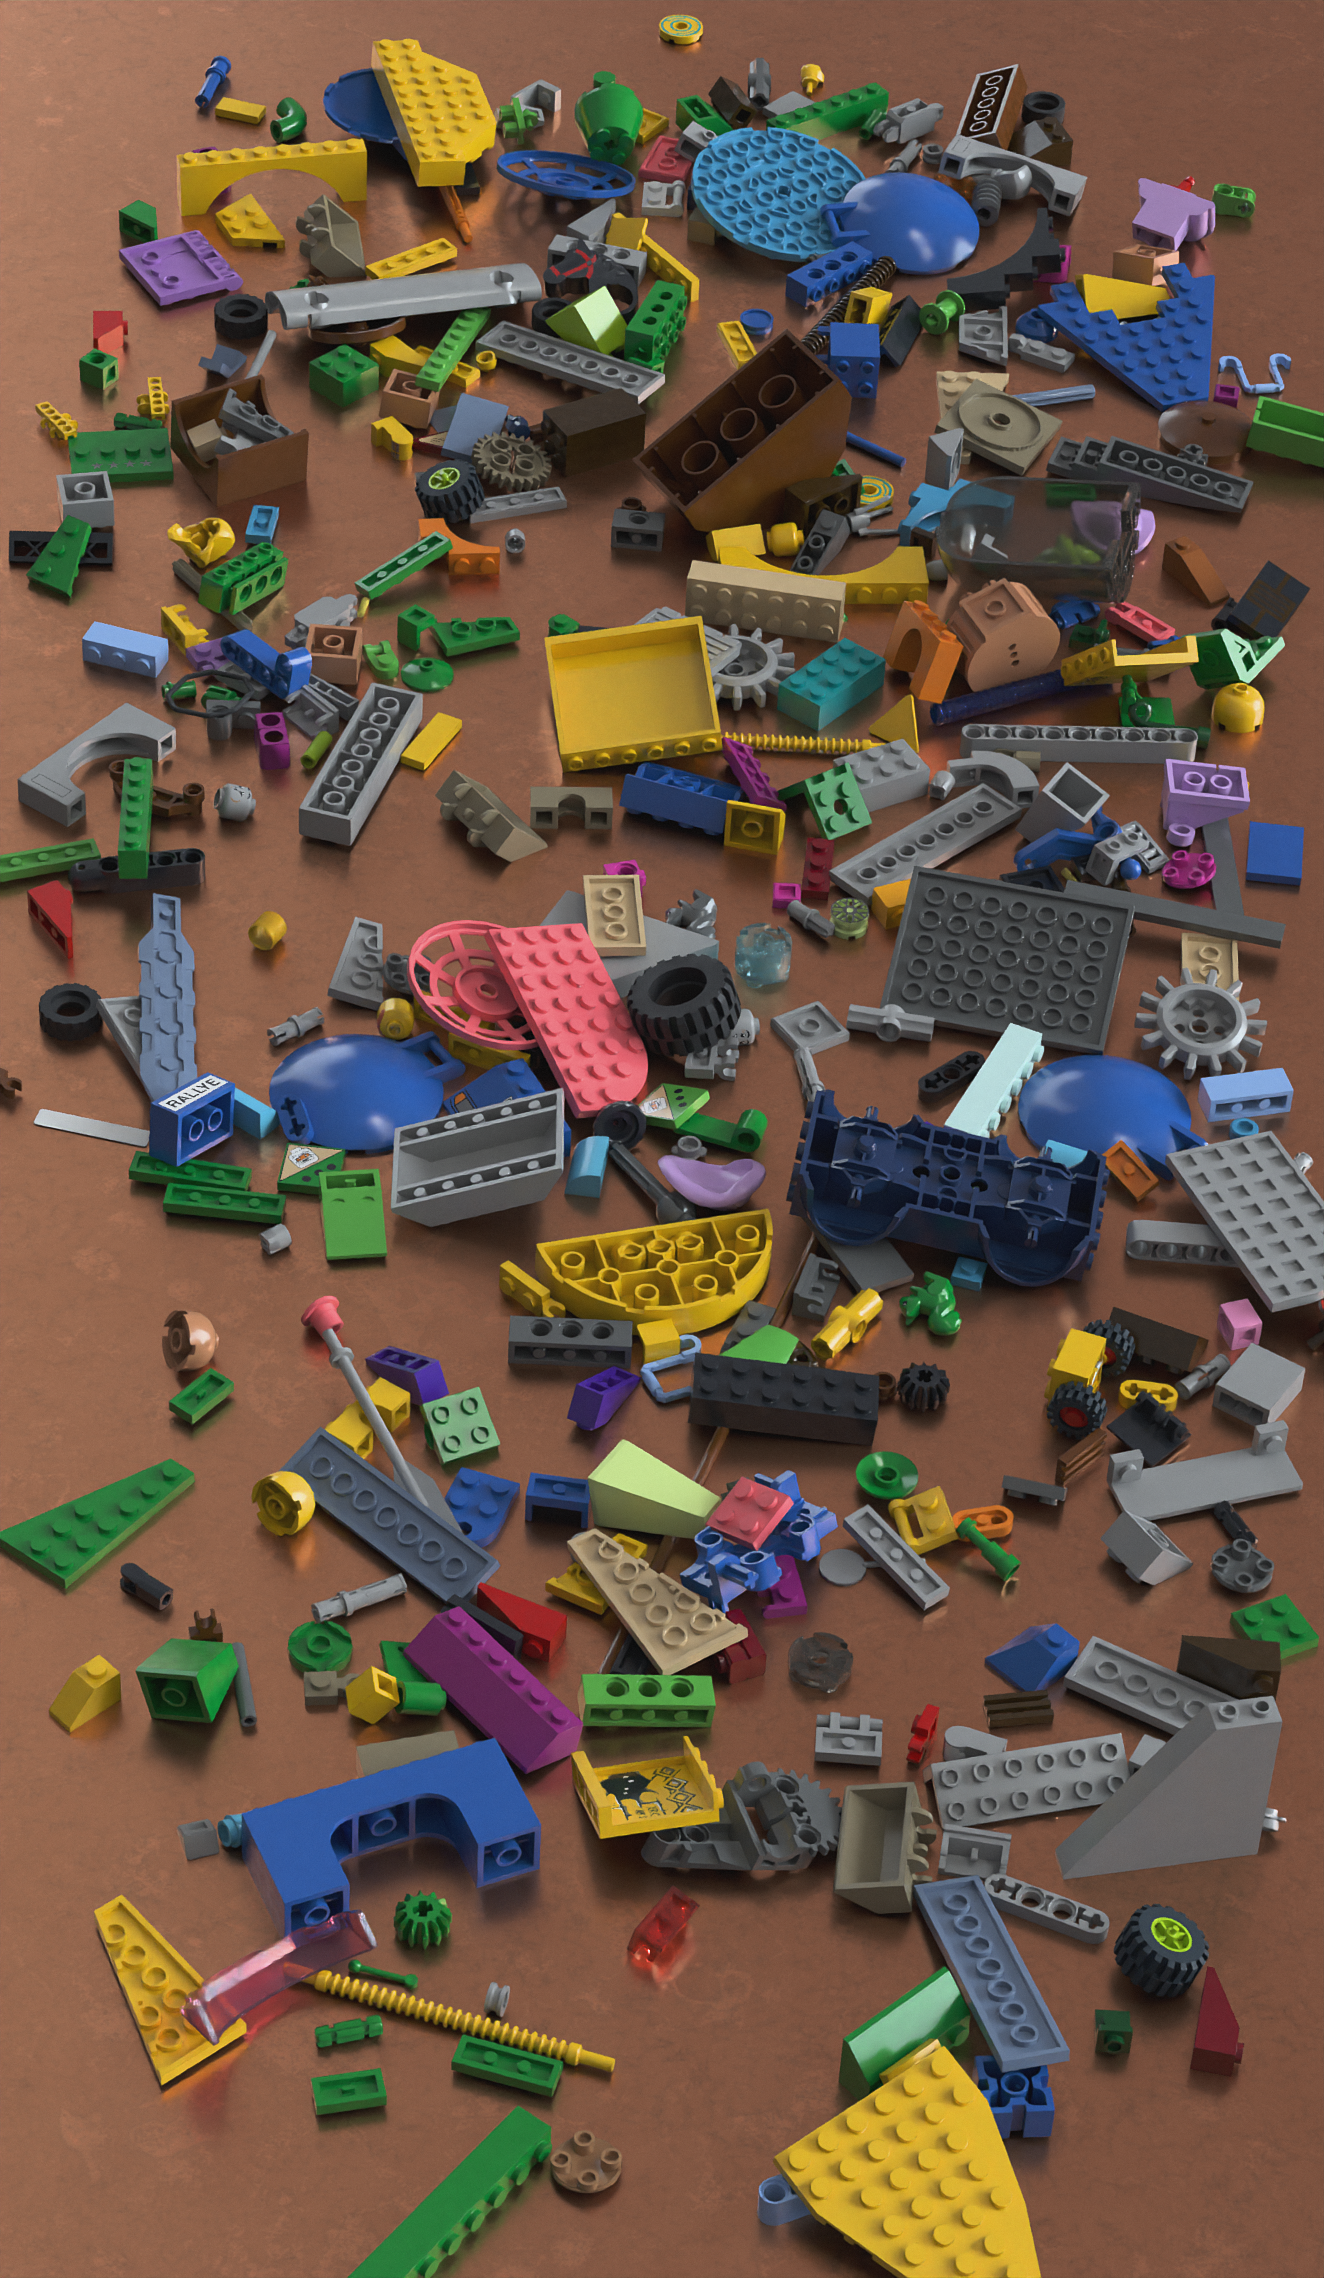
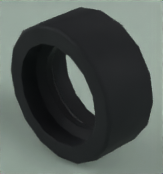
(1050, 103)
(546, 308)

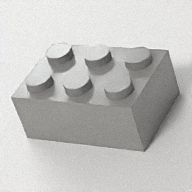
(888, 774)

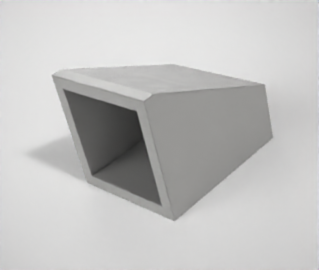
(1062, 804)

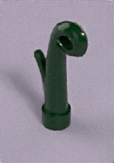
(1202, 732)

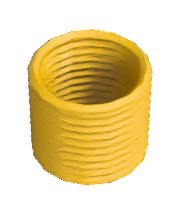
(267, 930)

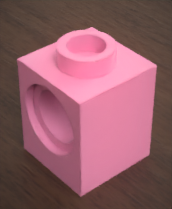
(1239, 1324)

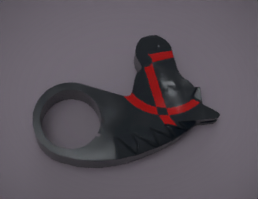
(587, 271)

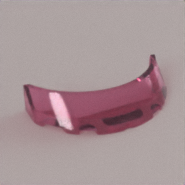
(273, 1969)

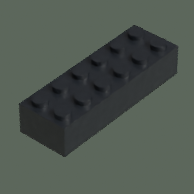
(783, 1399)

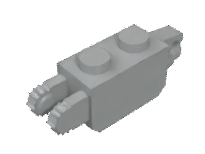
(909, 121)
(323, 611)

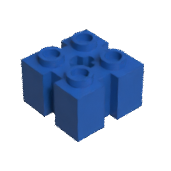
(1016, 2097)

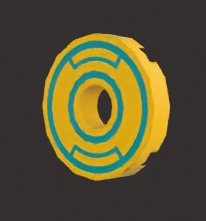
(681, 28)
(876, 489)

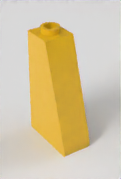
(1123, 297)

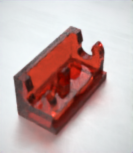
(662, 1923)

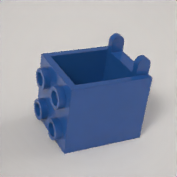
(853, 356)

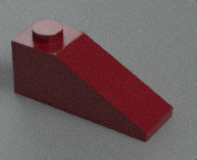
(1217, 2031)

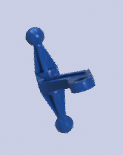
(1067, 844)

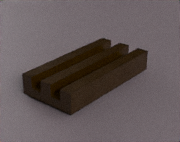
(1017, 1704)

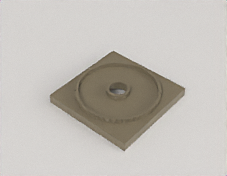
(1009, 445)

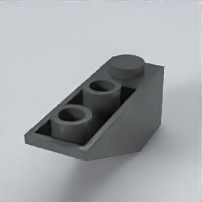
(822, 544)

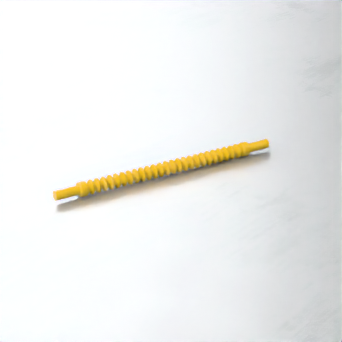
(802, 744)
(571, 2053)

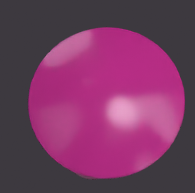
(1188, 869)

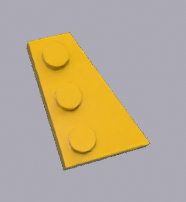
(577, 1586)

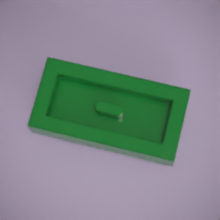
(201, 1396)
(348, 2091)

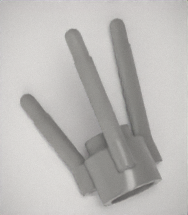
(860, 519)

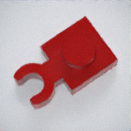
(923, 1728)

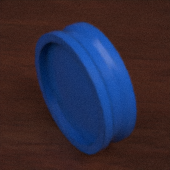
(757, 321)

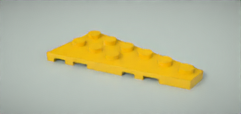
(155, 1987)

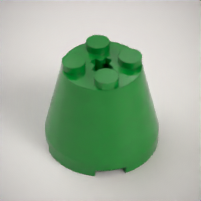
(609, 122)

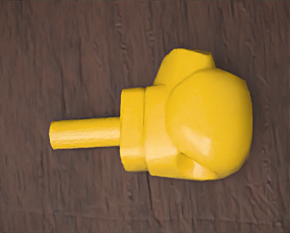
(811, 76)

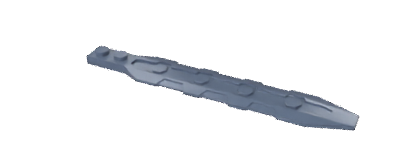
(166, 1001)

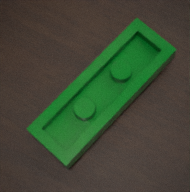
(507, 2065)

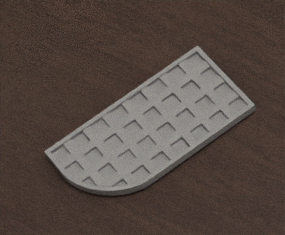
(1260, 1213)

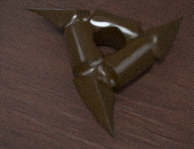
(803, 1353)

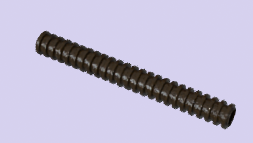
(874, 277)

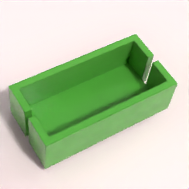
(1288, 431)

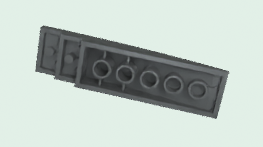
(1159, 474)

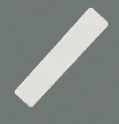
(92, 1127)

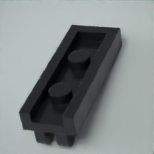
(505, 1635)

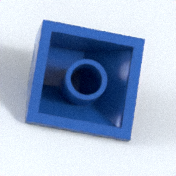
(1036, 1657)

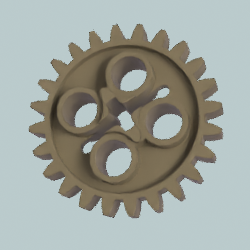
(528, 466)

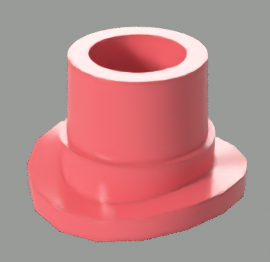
(323, 1315)

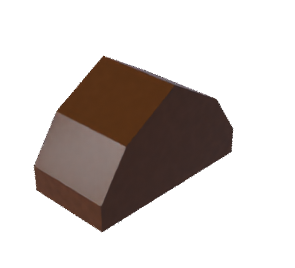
(751, 439)

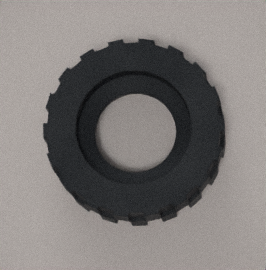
(240, 306)
(70, 997)

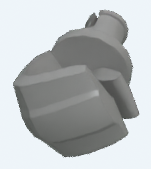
(1014, 183)

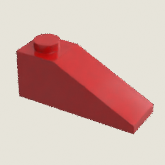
(51, 909)
(542, 1627)

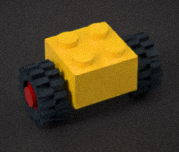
(1077, 1373)

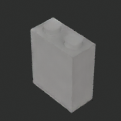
(1258, 1386)

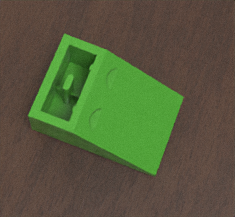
(352, 1214)

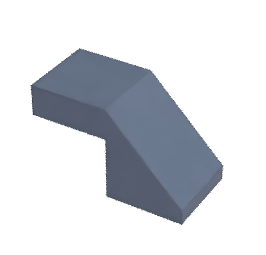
(223, 362)

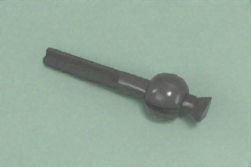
(671, 1206)

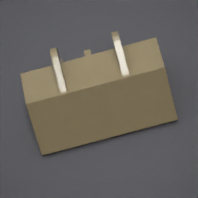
(332, 239)
(487, 817)
(882, 1846)

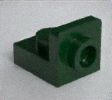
(1085, 637)
(1112, 2031)

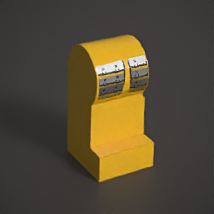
(393, 437)

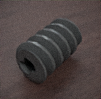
(987, 201)

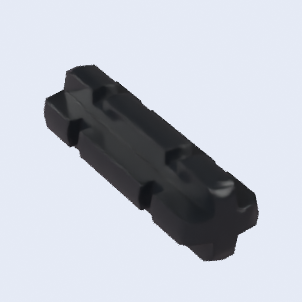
(1234, 1523)

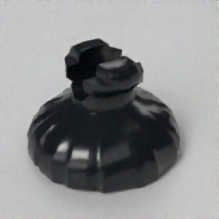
(622, 1123)

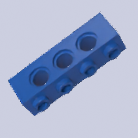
(828, 274)

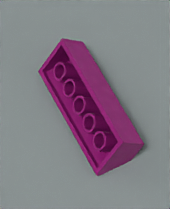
(494, 1690)

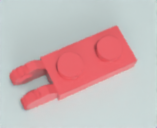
(1138, 622)

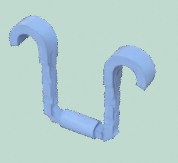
(1231, 361)
(685, 1357)

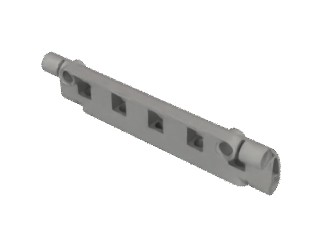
(404, 296)

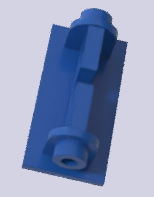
(1064, 613)

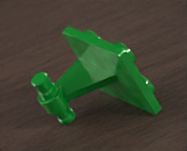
(1161, 706)

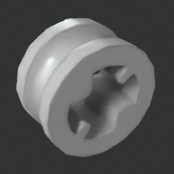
(932, 153)
(496, 1999)

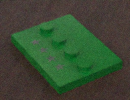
(123, 454)

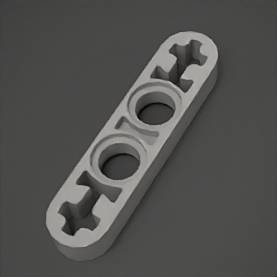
(1048, 1904)

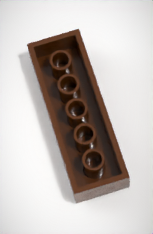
(994, 106)

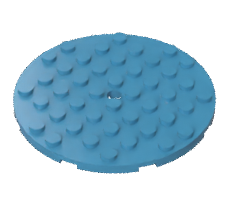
(740, 182)

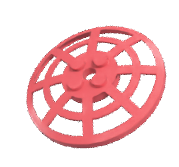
(468, 988)

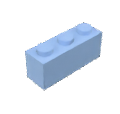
(125, 649)
(1245, 1094)

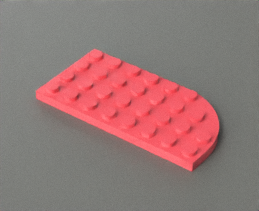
(573, 1013)

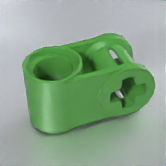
(1232, 199)

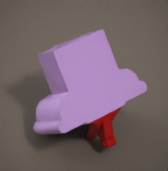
(1171, 214)

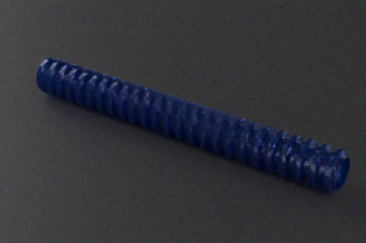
(998, 697)

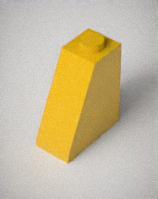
(868, 306)

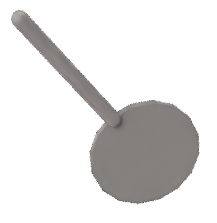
(844, 1567)

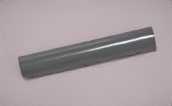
(243, 1688)

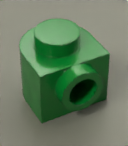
(562, 625)

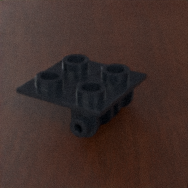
(1149, 1429)

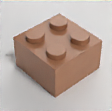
(1143, 264)
(408, 402)
(335, 652)

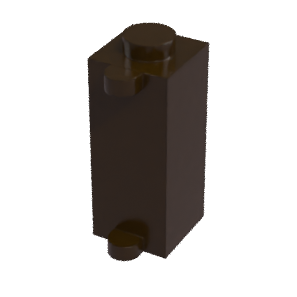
(732, 103)

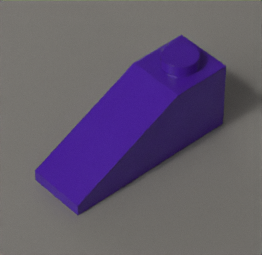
(411, 1372)
(600, 1397)

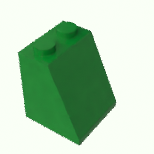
(187, 1679)

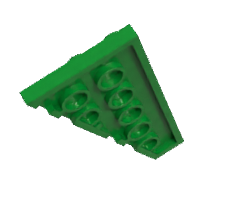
(85, 1530)

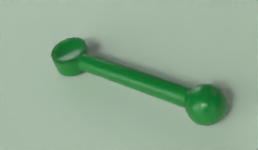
(410, 1981)

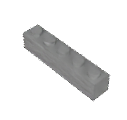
(341, 700)

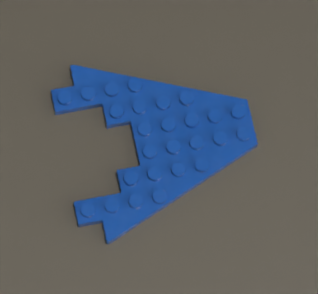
(1157, 358)

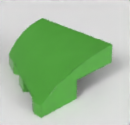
(765, 1344)

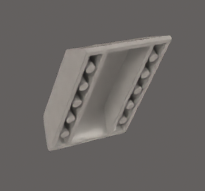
(479, 1160)

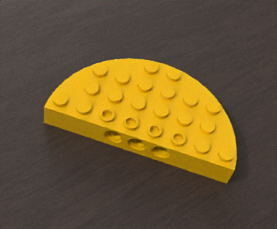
(674, 1271)

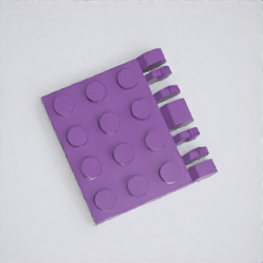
(179, 267)

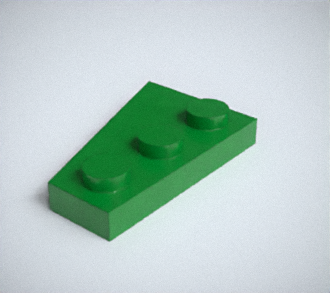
(60, 558)
(463, 637)

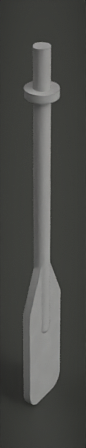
(405, 1474)

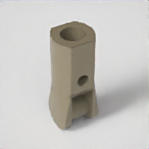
(1029, 758)

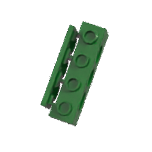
(244, 579)

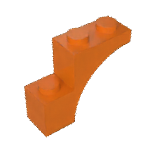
(464, 557)

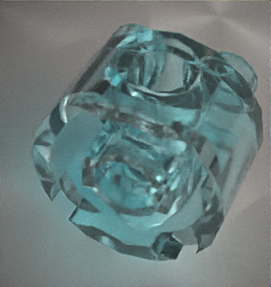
(763, 954)

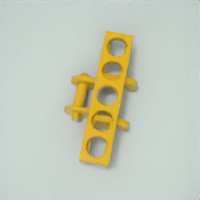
(154, 401)
(57, 422)

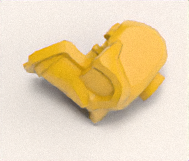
(203, 541)

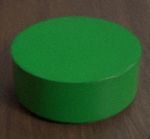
(603, 77)

